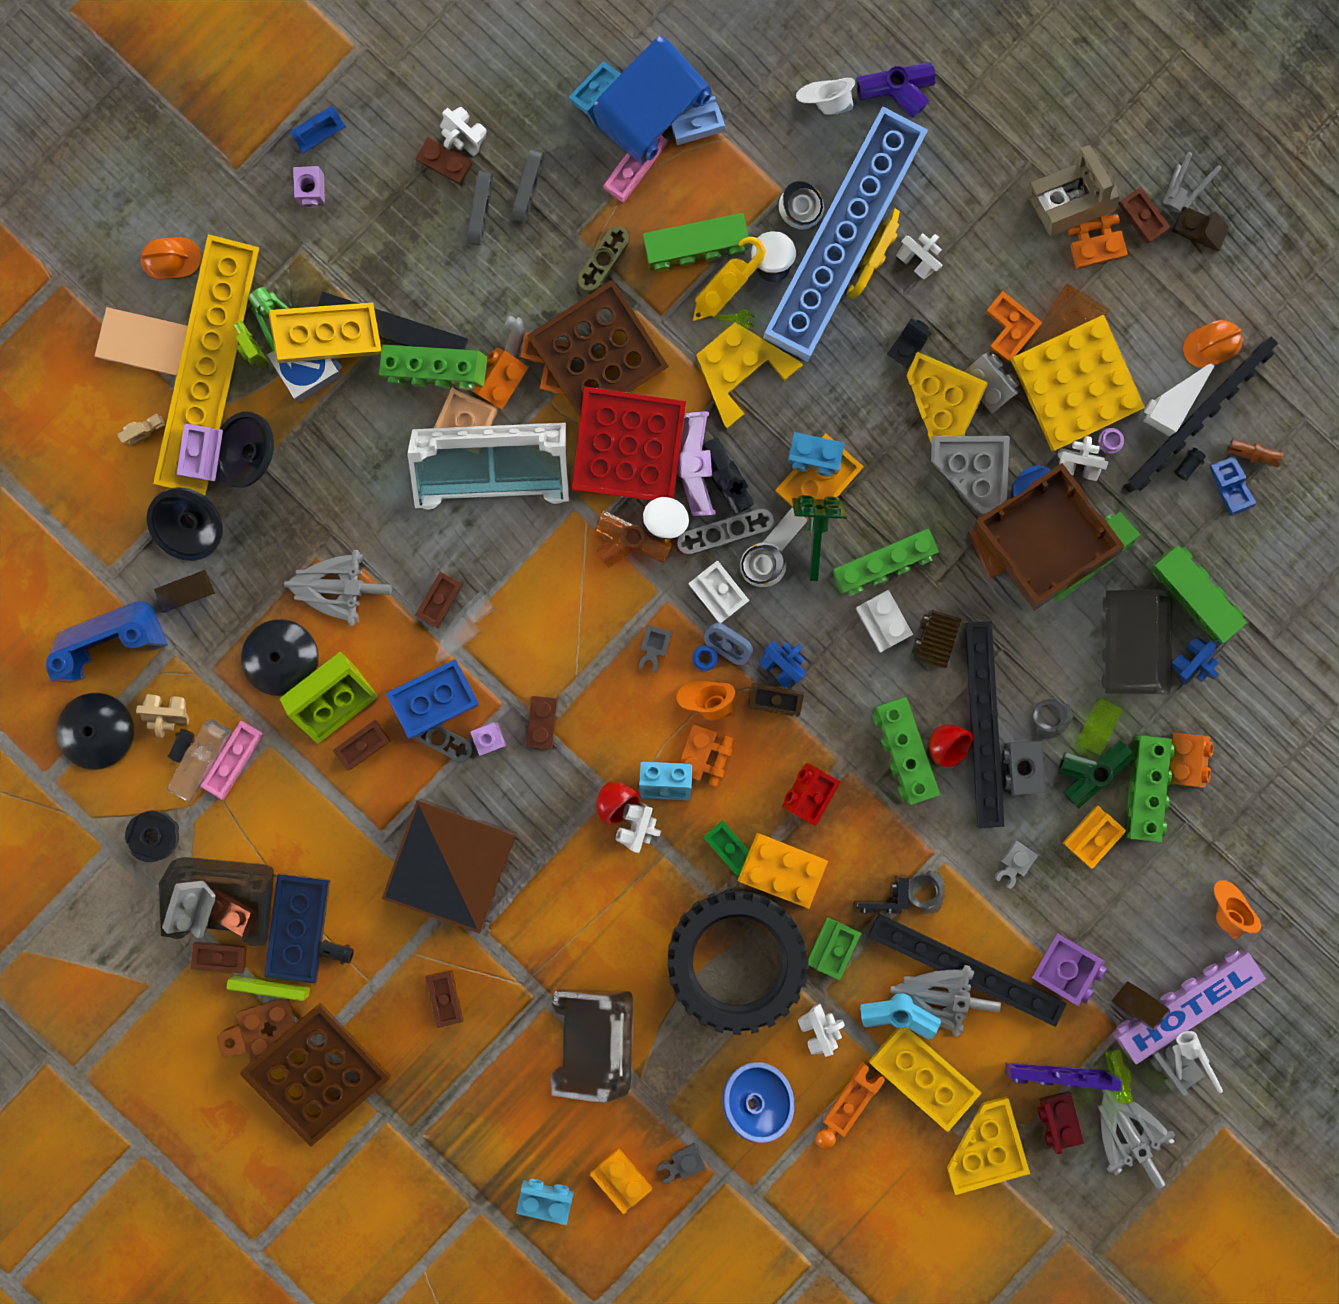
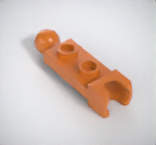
(849, 1105)

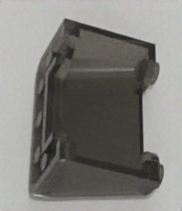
(240, 880)
(594, 1044)

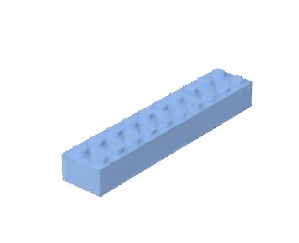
(844, 234)

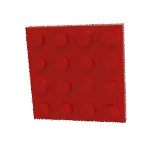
(628, 444)

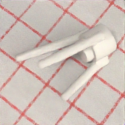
(1190, 1047)

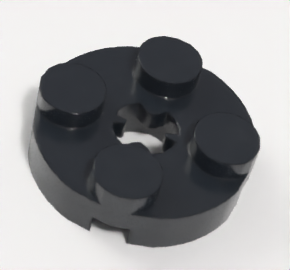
(139, 843)

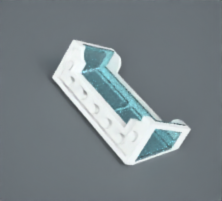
(489, 462)

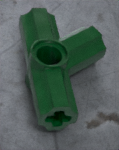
(1083, 769)

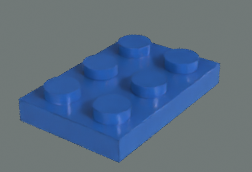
(432, 699)

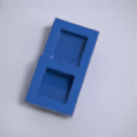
(1231, 486)

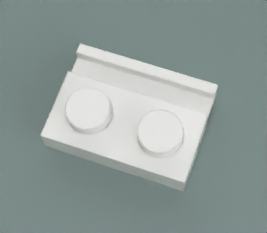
(718, 592)
(884, 621)

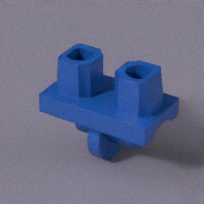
(1203, 652)
(783, 657)

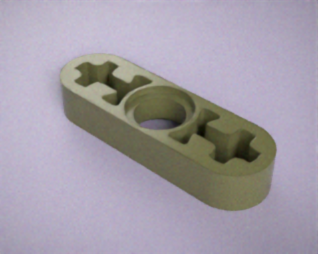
(619, 248)

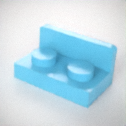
(665, 781)
(545, 1201)

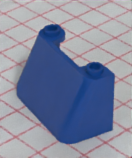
(649, 99)
(133, 624)

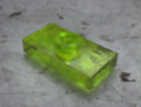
(1117, 1067)

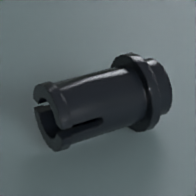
(1190, 463)
(181, 744)
(337, 952)

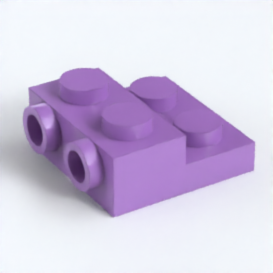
(1070, 970)

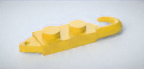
(875, 252)
(728, 281)

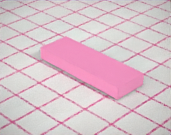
(629, 174)
(232, 760)

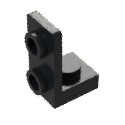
(909, 342)
(898, 889)

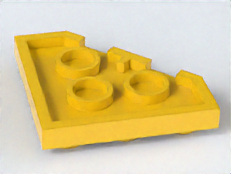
(944, 395)
(988, 1150)

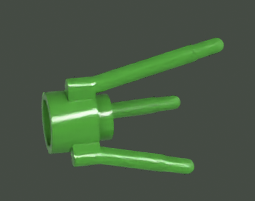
(262, 303)

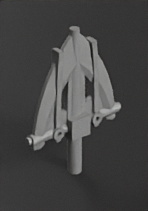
(308, 586)
(955, 1000)
(1137, 1145)

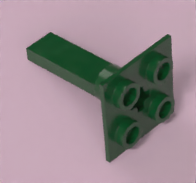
(818, 516)

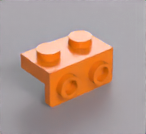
(501, 377)
(1190, 760)

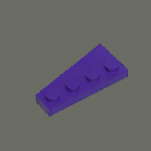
(1063, 1075)

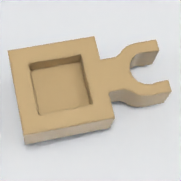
(136, 432)

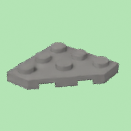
(974, 467)

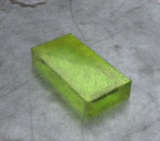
(1099, 726)

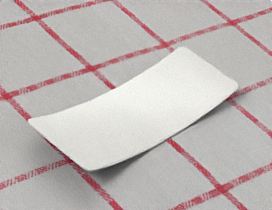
(785, 530)

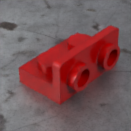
(810, 794)

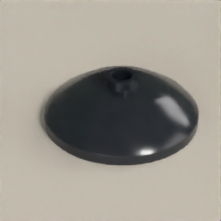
(244, 449)
(176, 532)
(297, 656)
(111, 731)

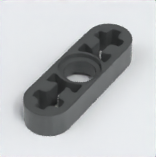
(527, 185)
(480, 208)
(452, 752)

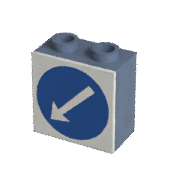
(307, 377)

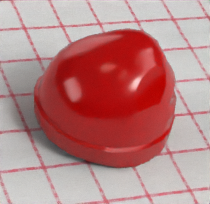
(949, 745)
(612, 801)

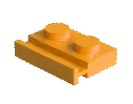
(1094, 837)
(621, 1181)

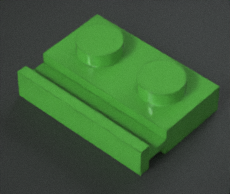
(833, 948)

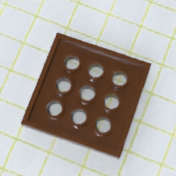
(580, 347)
(333, 1110)

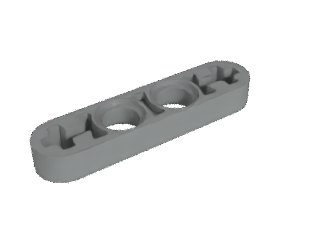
(725, 532)

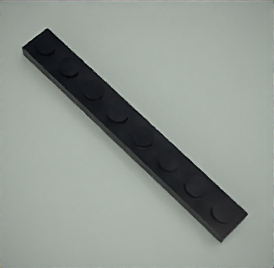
(1208, 408)
(984, 724)
(985, 977)

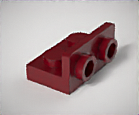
(1061, 1121)

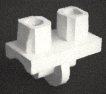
(459, 133)
(911, 248)
(1092, 463)
(641, 828)
(825, 1028)

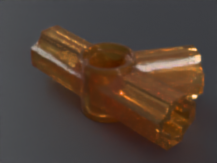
(619, 547)

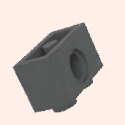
(1033, 780)

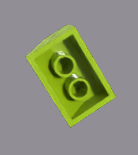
(328, 698)

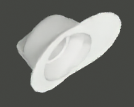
(830, 96)

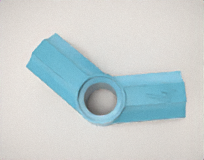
(901, 1014)

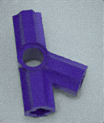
(906, 94)

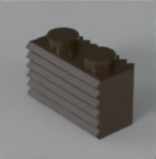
(936, 639)
(775, 699)

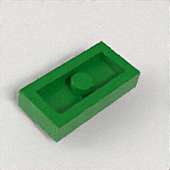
(727, 846)

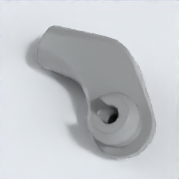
(516, 336)

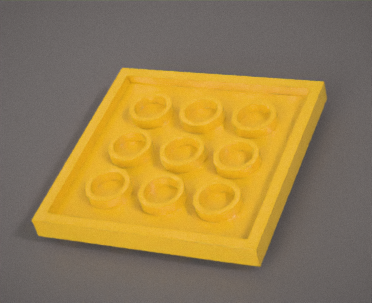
(1077, 383)

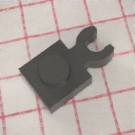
(655, 643)
(685, 1161)

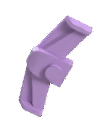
(695, 464)

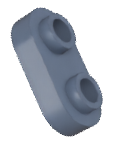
(728, 644)

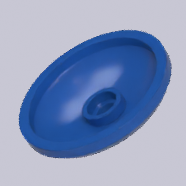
(771, 1102)

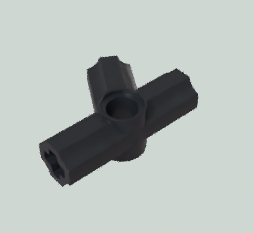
(728, 477)

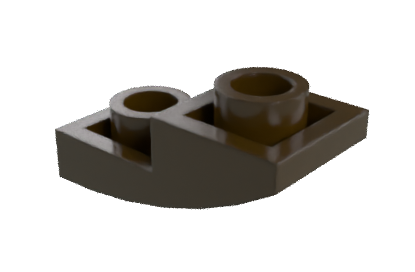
(184, 591)
(1141, 1005)

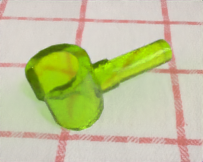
(740, 317)

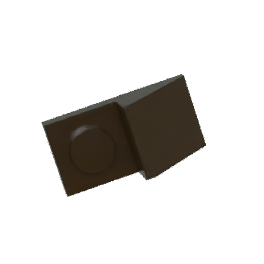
(1201, 228)

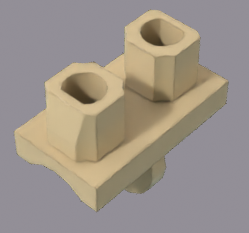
(160, 717)

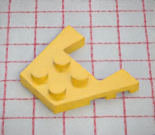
(732, 360)

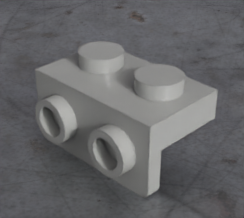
(1000, 385)

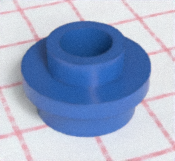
(704, 666)

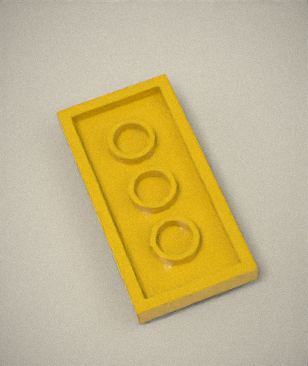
(324, 332)
(925, 1077)

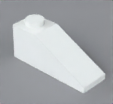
(1171, 408)

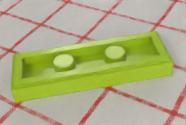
(268, 988)

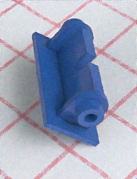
(317, 129)

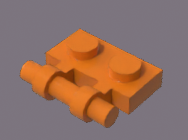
(1097, 249)
(698, 750)

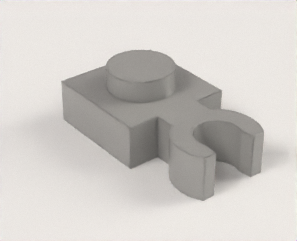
(1018, 861)

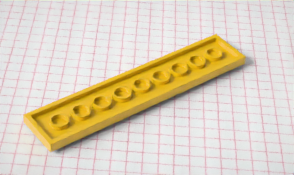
(207, 351)

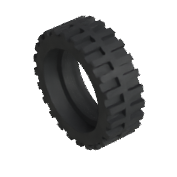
(750, 1015)

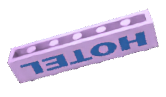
(1191, 1004)

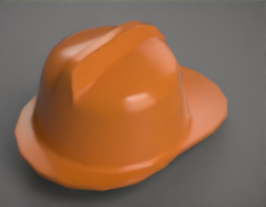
(171, 258)
(1212, 343)
(708, 698)
(1234, 912)

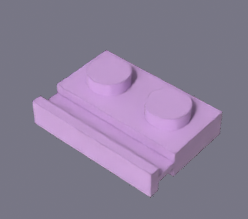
(199, 452)

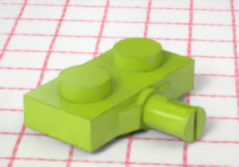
(248, 347)

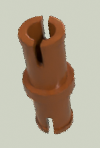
(1255, 452)

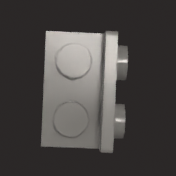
(189, 908)
(1164, 1061)

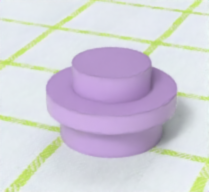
(1111, 440)

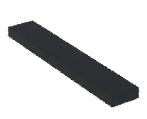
(403, 330)

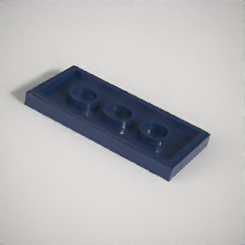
(297, 928)

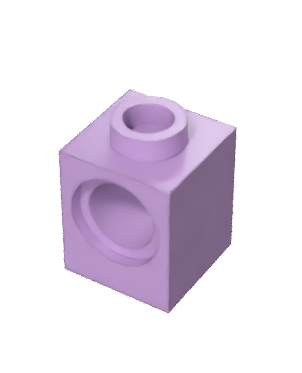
(303, 177)
(488, 738)

